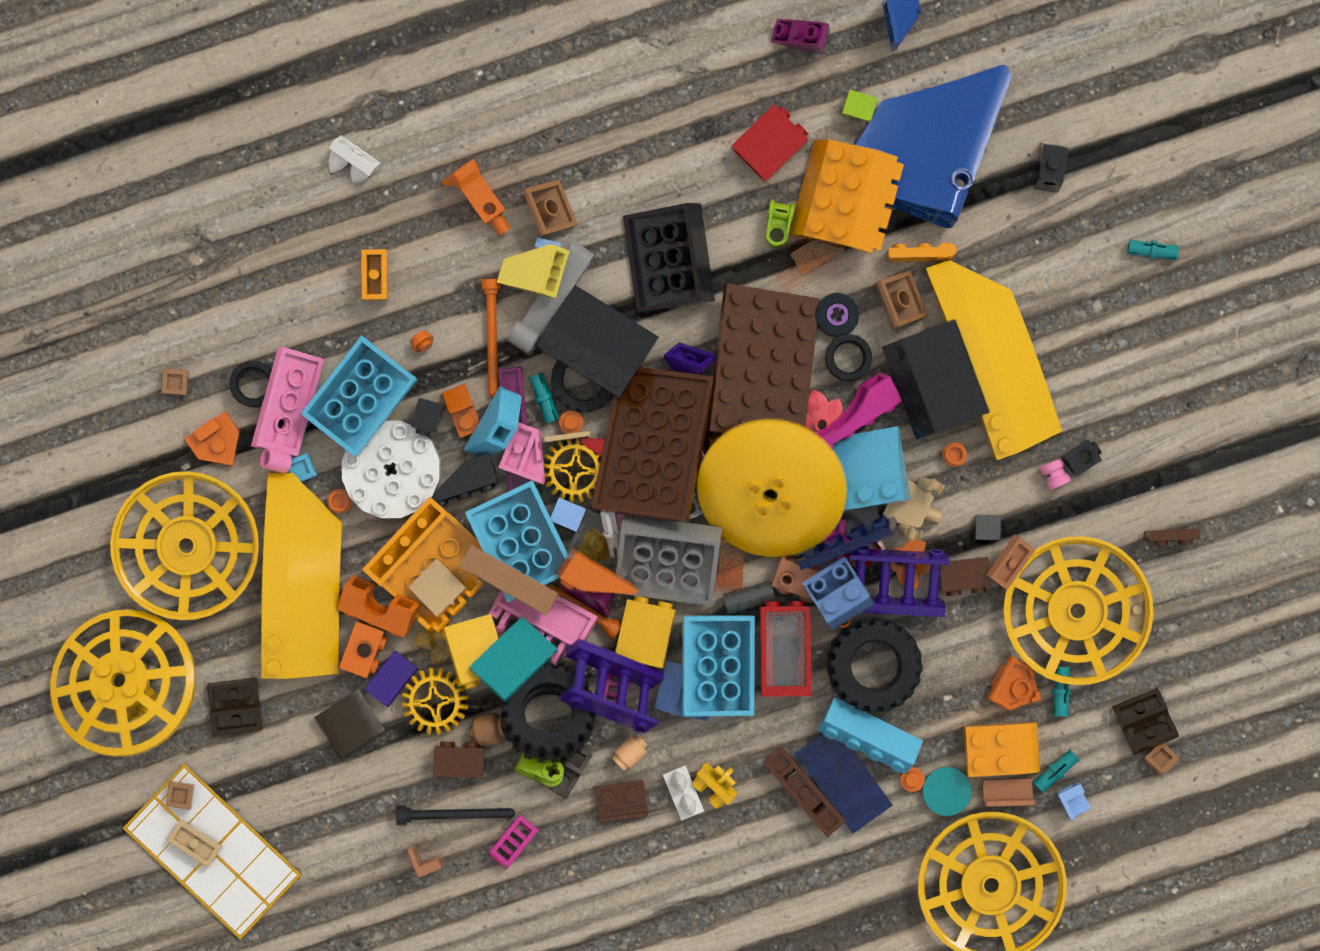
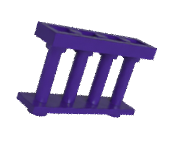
(907, 604)
(626, 671)

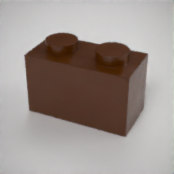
(965, 575)
(459, 761)

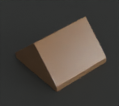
(550, 208)
(901, 299)

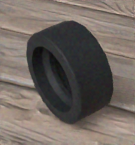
(853, 339)
(235, 378)

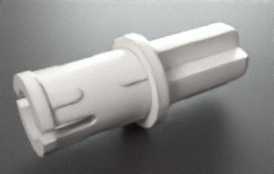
(611, 532)

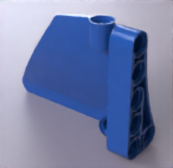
(938, 140)

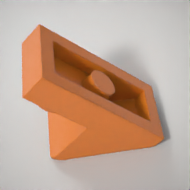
(461, 410)

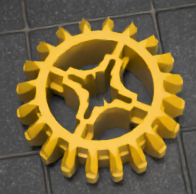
(558, 467)
(432, 678)

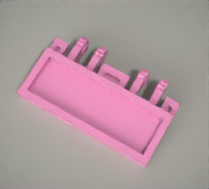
(562, 623)

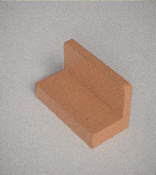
(1010, 562)
(1007, 792)
(427, 866)

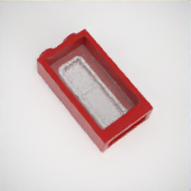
(785, 649)

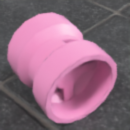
(1055, 474)

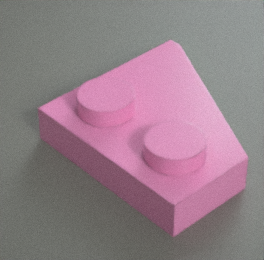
(525, 454)

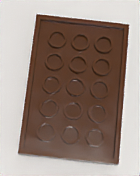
(762, 357)
(654, 445)

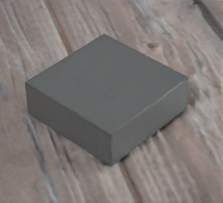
(987, 527)

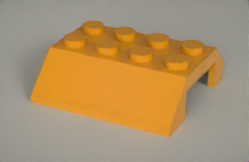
(846, 195)
(414, 547)

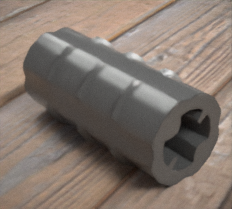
(748, 597)

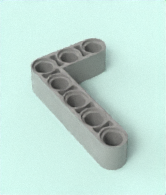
(527, 332)

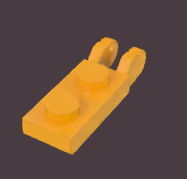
(921, 253)

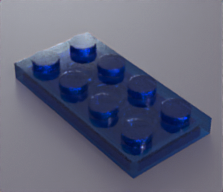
(839, 544)
(844, 781)

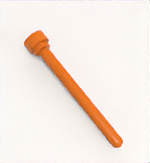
(491, 289)
(610, 626)

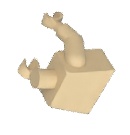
(913, 512)

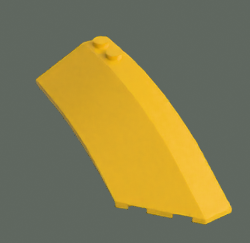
(1001, 357)
(299, 582)

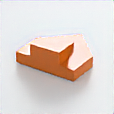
(215, 440)
(1014, 685)

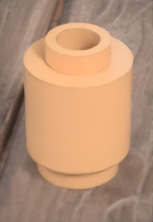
(630, 752)

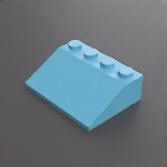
(359, 396)
(873, 468)
(519, 534)
(718, 665)

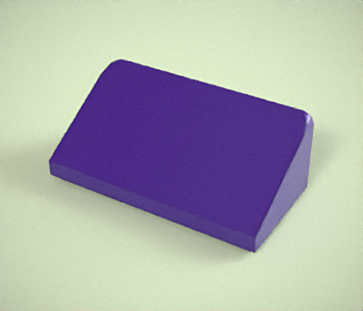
(391, 678)

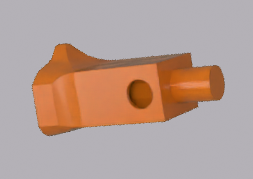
(479, 195)

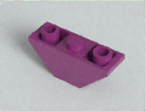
(801, 35)

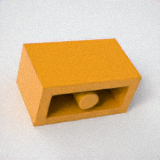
(375, 275)

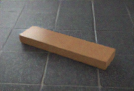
(508, 579)

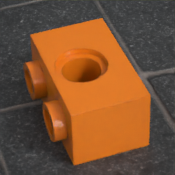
(352, 660)

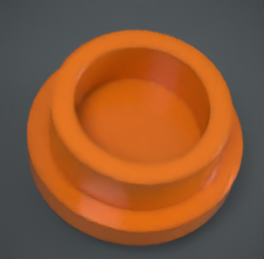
(421, 341)
(571, 422)
(954, 454)
(339, 501)
(912, 780)

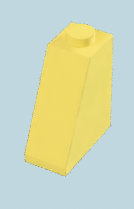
(535, 270)

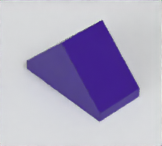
(688, 359)

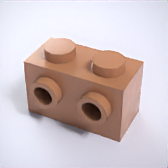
(789, 577)

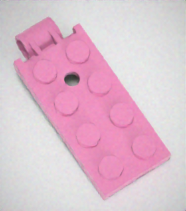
(287, 394)

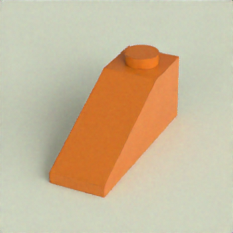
(589, 575)

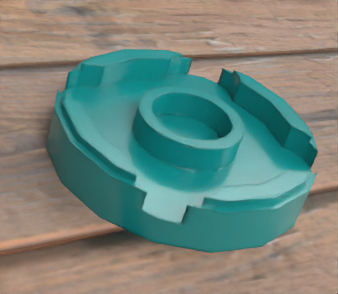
(946, 791)

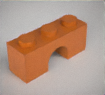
(359, 602)

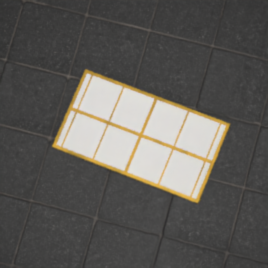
(244, 875)

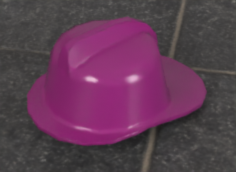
(595, 600)

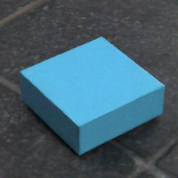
(303, 467)

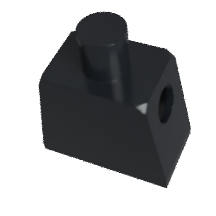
(1050, 167)

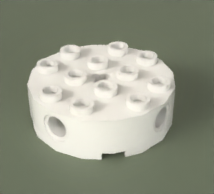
(396, 494)

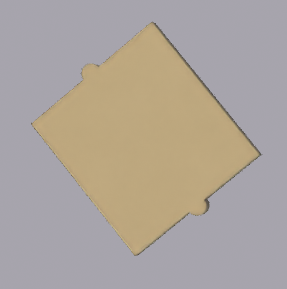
(564, 437)
(437, 587)

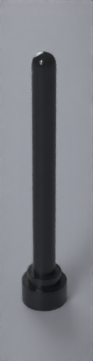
(406, 815)

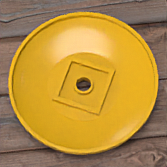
(777, 458)

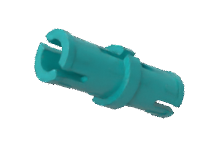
(1153, 250)
(544, 398)
(1061, 694)
(1045, 780)

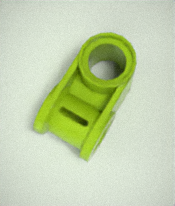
(779, 219)
(539, 771)

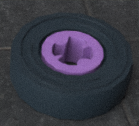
(825, 309)

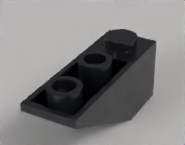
(469, 477)

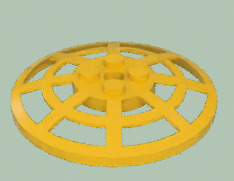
(169, 548)
(1095, 611)
(132, 691)
(1008, 881)

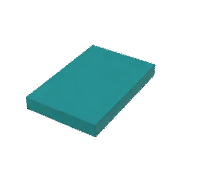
(513, 659)

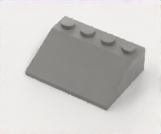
(669, 559)

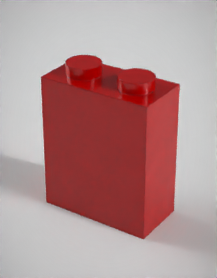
(770, 142)

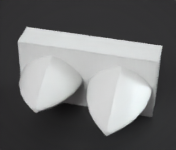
(346, 152)
(683, 792)

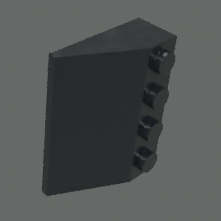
(669, 257)
(596, 342)
(935, 379)

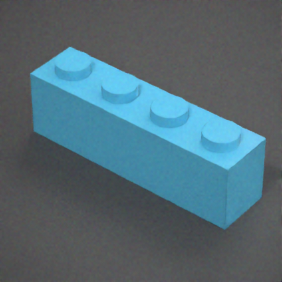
(870, 736)

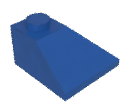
(900, 18)

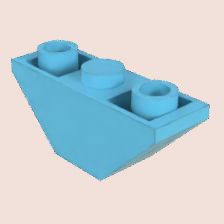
(496, 424)

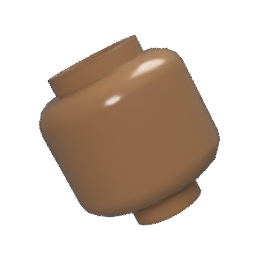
(487, 730)

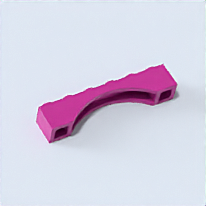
(872, 399)

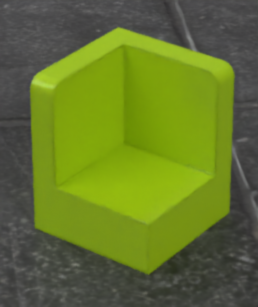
(859, 106)

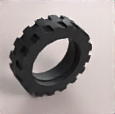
(568, 401)

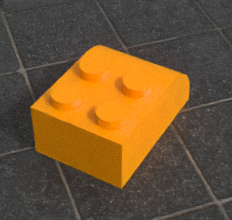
(1001, 749)

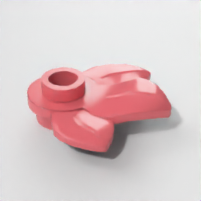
(821, 410)

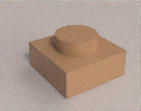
(175, 382)
(1162, 759)
(180, 795)

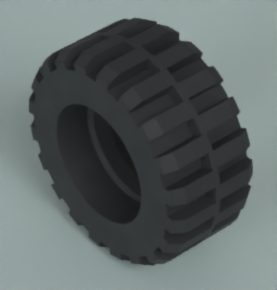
(907, 674)
(542, 744)

